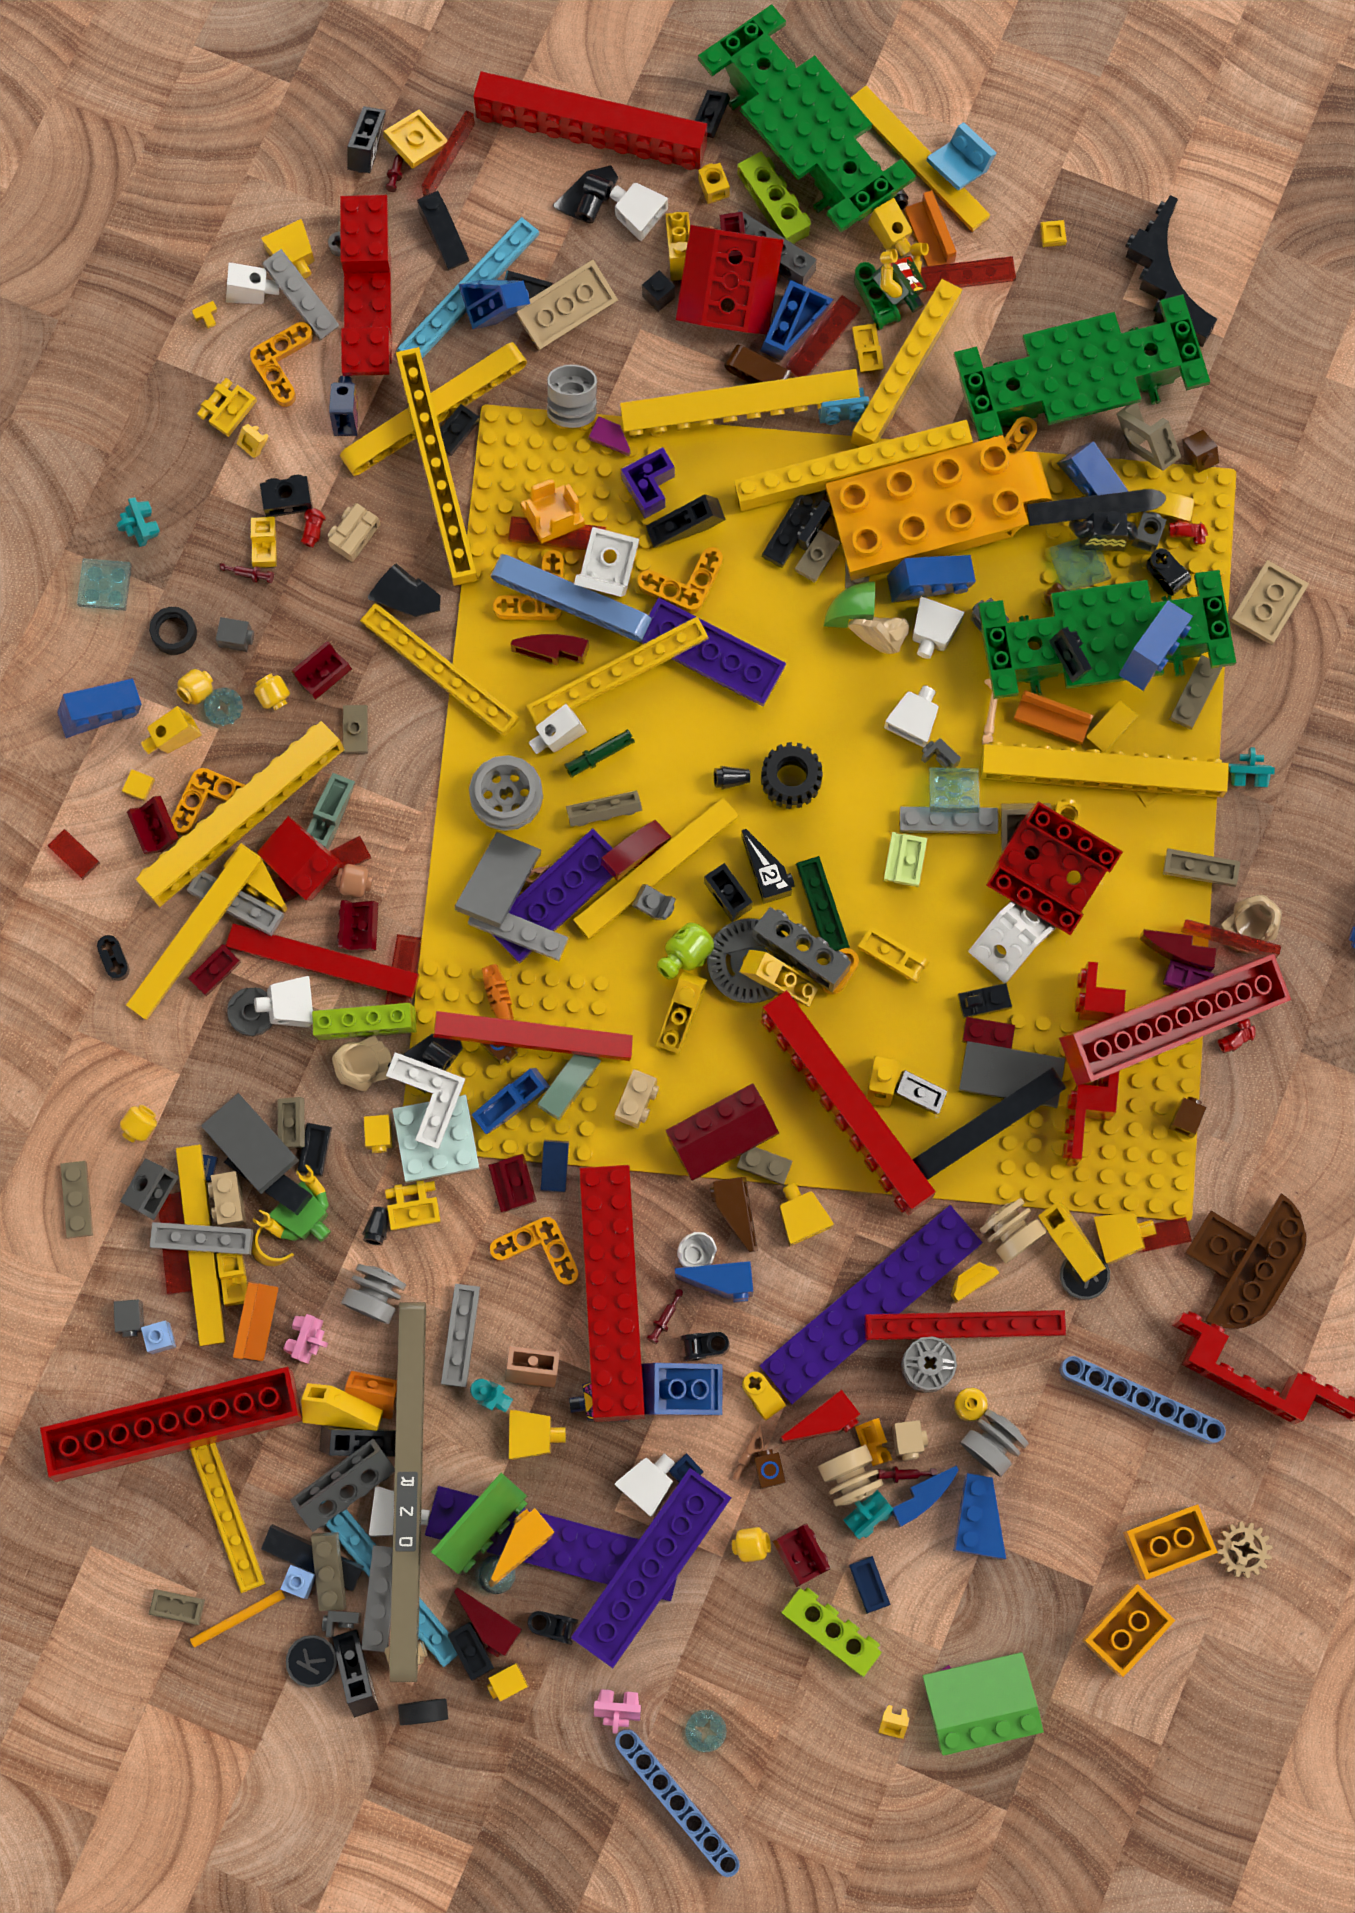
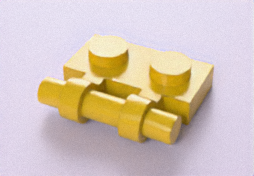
(231, 411)
(412, 1213)

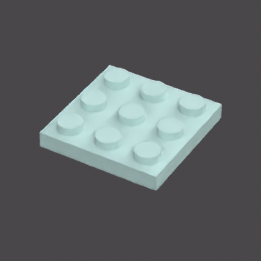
(456, 1150)

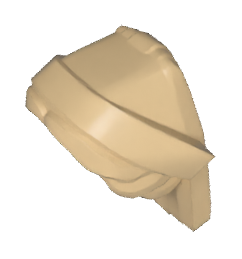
(881, 633)
(1255, 918)
(362, 1063)

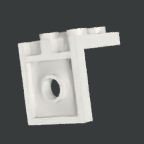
(605, 576)
(1017, 932)

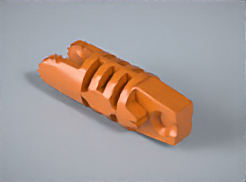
(497, 992)

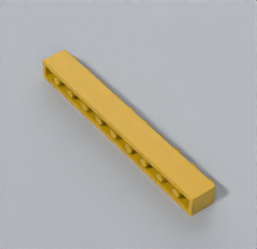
(738, 401)
(436, 466)
(813, 474)
(1104, 770)
(240, 813)

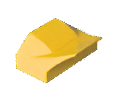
(972, 1280)

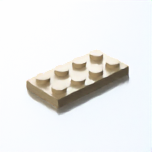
(566, 304)

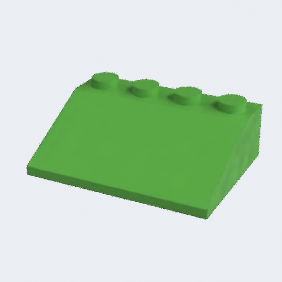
(479, 1524)
(982, 1703)

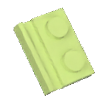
(905, 859)

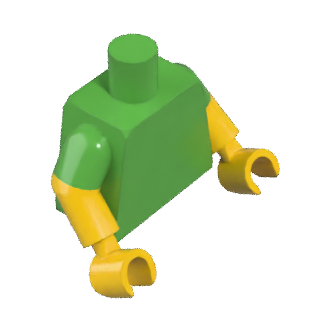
(289, 1226)

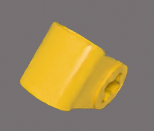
(766, 1399)

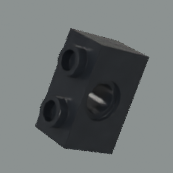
(298, 502)
(728, 892)

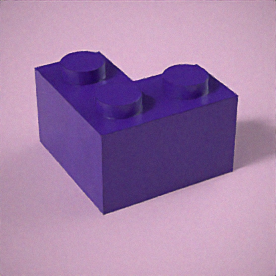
(644, 478)

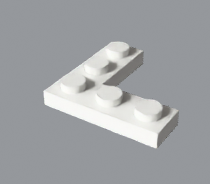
(444, 1089)

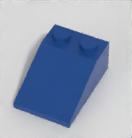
(724, 1280)
(682, 1388)

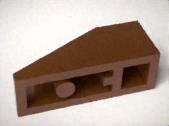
(734, 1204)

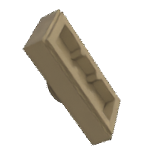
(817, 556)
(355, 729)
(177, 1607)

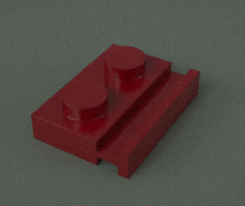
(512, 1183)

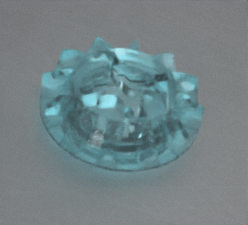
(227, 696)
(717, 1725)

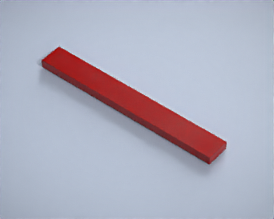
(322, 961)
(533, 1036)
(965, 1325)

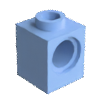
(158, 1337)
(298, 1582)

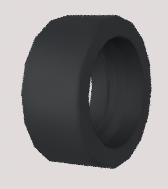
(168, 613)
(423, 1712)

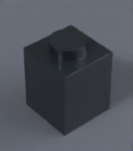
(658, 291)

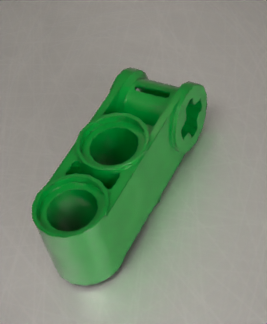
(880, 309)

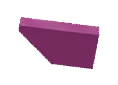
(609, 435)
(1183, 975)

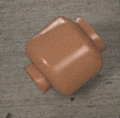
(354, 881)

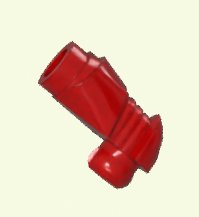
(312, 529)
(1187, 529)
(1236, 1039)

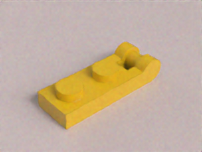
(892, 954)

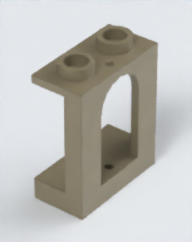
(1159, 437)

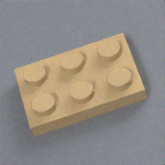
(1269, 602)

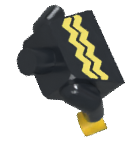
(1104, 531)

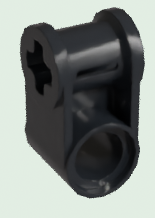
(1168, 574)
(702, 1346)
(554, 1626)

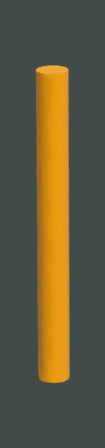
(237, 1618)

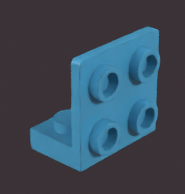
(963, 157)
(846, 409)

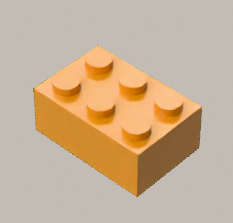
(1170, 1542)
(1128, 1630)

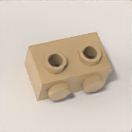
(635, 1099)
(228, 1199)
(909, 1440)

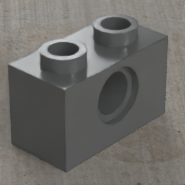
(149, 1189)

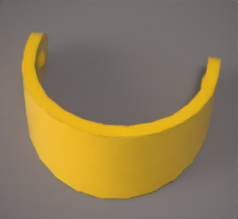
(263, 1258)

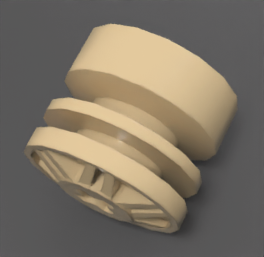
(1013, 1230)
(850, 1476)

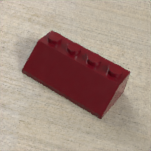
(722, 1132)

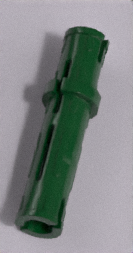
(591, 758)

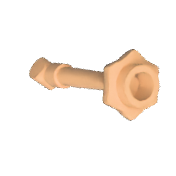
(989, 727)

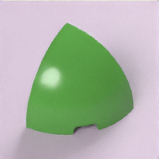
(852, 603)

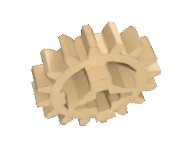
(1246, 1538)

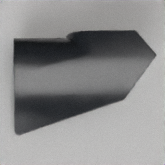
(587, 194)
(405, 593)
(435, 1052)

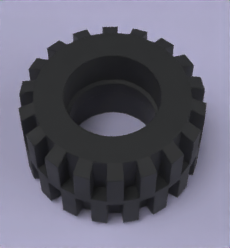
(791, 794)

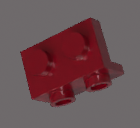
(321, 670)
(153, 826)
(358, 926)
(801, 1554)

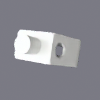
(638, 208)
(248, 284)
(935, 626)
(914, 716)
(566, 729)
(288, 1003)
(647, 1483)
(383, 1513)

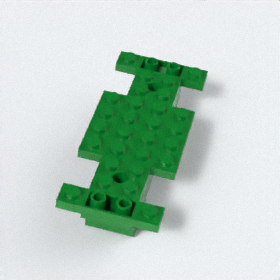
(805, 119)
(1082, 370)
(1109, 625)

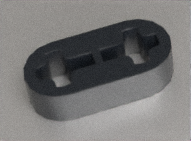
(108, 960)

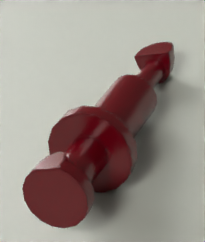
(394, 174)
(255, 573)
(661, 1324)
(903, 1474)

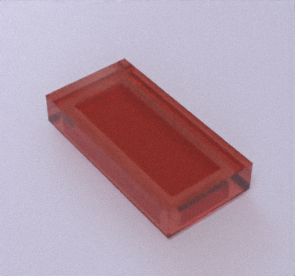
(73, 854)
(1168, 1234)

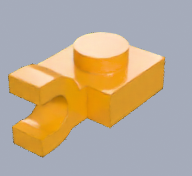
(873, 1437)

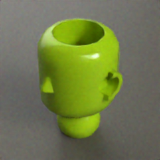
(686, 950)

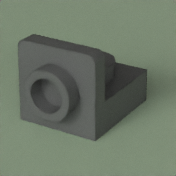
(944, 754)
(654, 903)
(345, 1620)

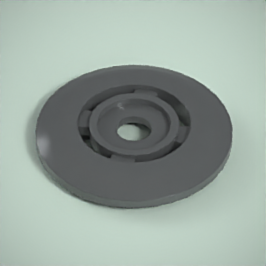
(736, 941)

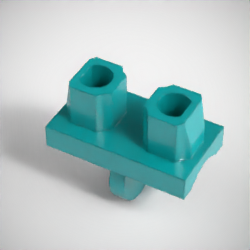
(133, 522)
(1261, 772)
(490, 1395)
(868, 1514)

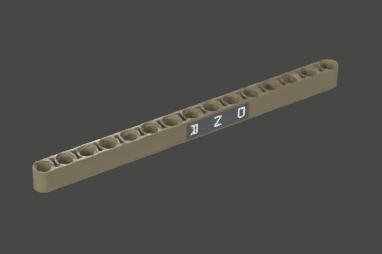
(408, 1493)

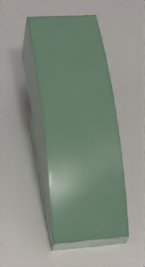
(330, 809)
(568, 1085)

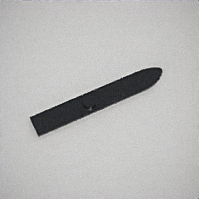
(1083, 507)

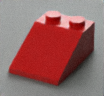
(299, 859)
(827, 1419)

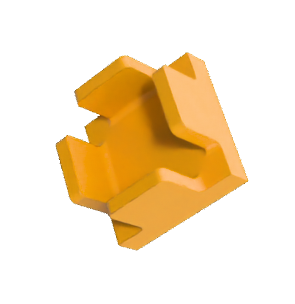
(552, 510)

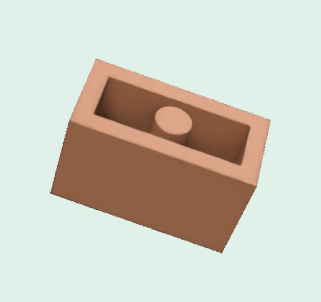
(532, 1366)

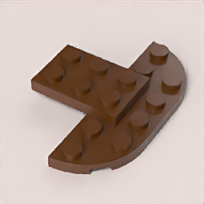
(1253, 1265)

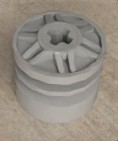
(571, 396)
(373, 1293)
(925, 1379)
(994, 1442)

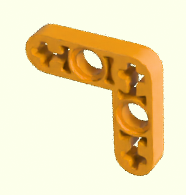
(271, 362)
(690, 589)
(540, 611)
(203, 792)
(537, 1239)

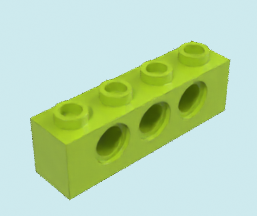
(761, 167)
(364, 1021)
(859, 1662)

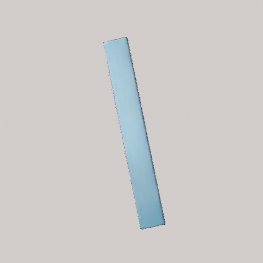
(488, 268)
(360, 1547)

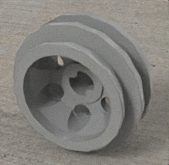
(506, 767)

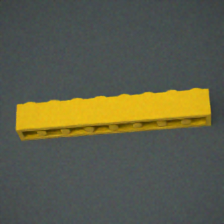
(907, 364)

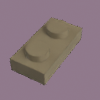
(291, 1122)
(765, 1165)

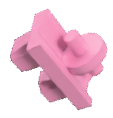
(308, 1340)
(617, 1713)

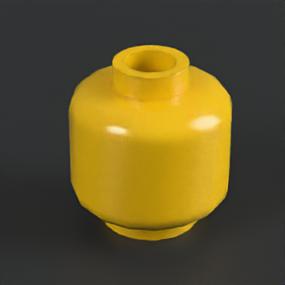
(194, 686)
(271, 692)
(138, 1123)
(974, 1411)
(751, 1544)

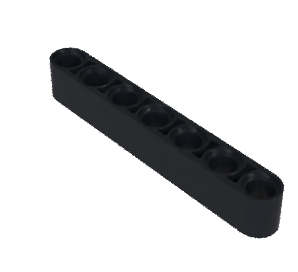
(989, 1123)

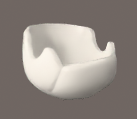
(696, 1250)

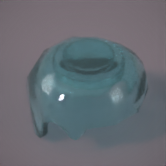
(484, 1573)

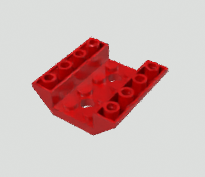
(711, 278)
(1042, 881)

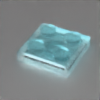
(1078, 567)
(104, 584)
(954, 790)

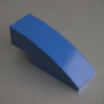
(511, 1100)
(924, 1496)

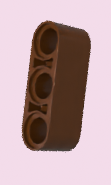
(754, 367)

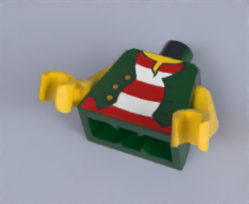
(901, 277)

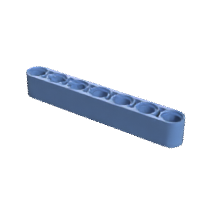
(571, 597)
(1155, 1400)
(689, 1808)

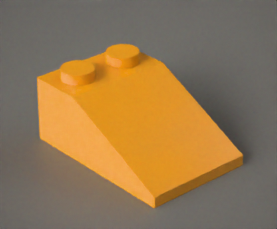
(526, 1537)

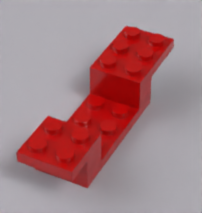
(367, 286)
(1090, 1100)
(1296, 1395)

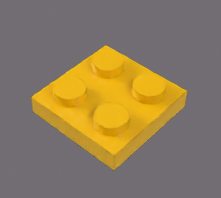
(415, 138)

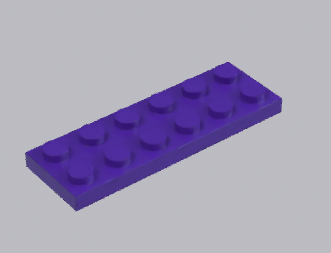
(721, 657)
(562, 889)

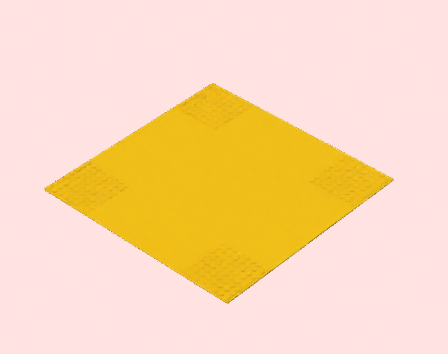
(837, 705)

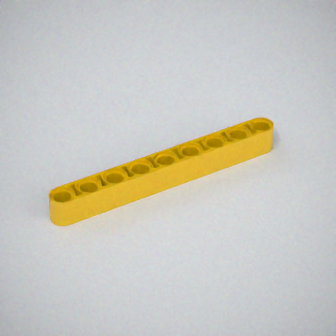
(446, 399)

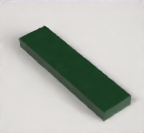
(822, 903)

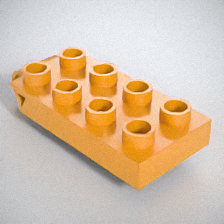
(934, 505)

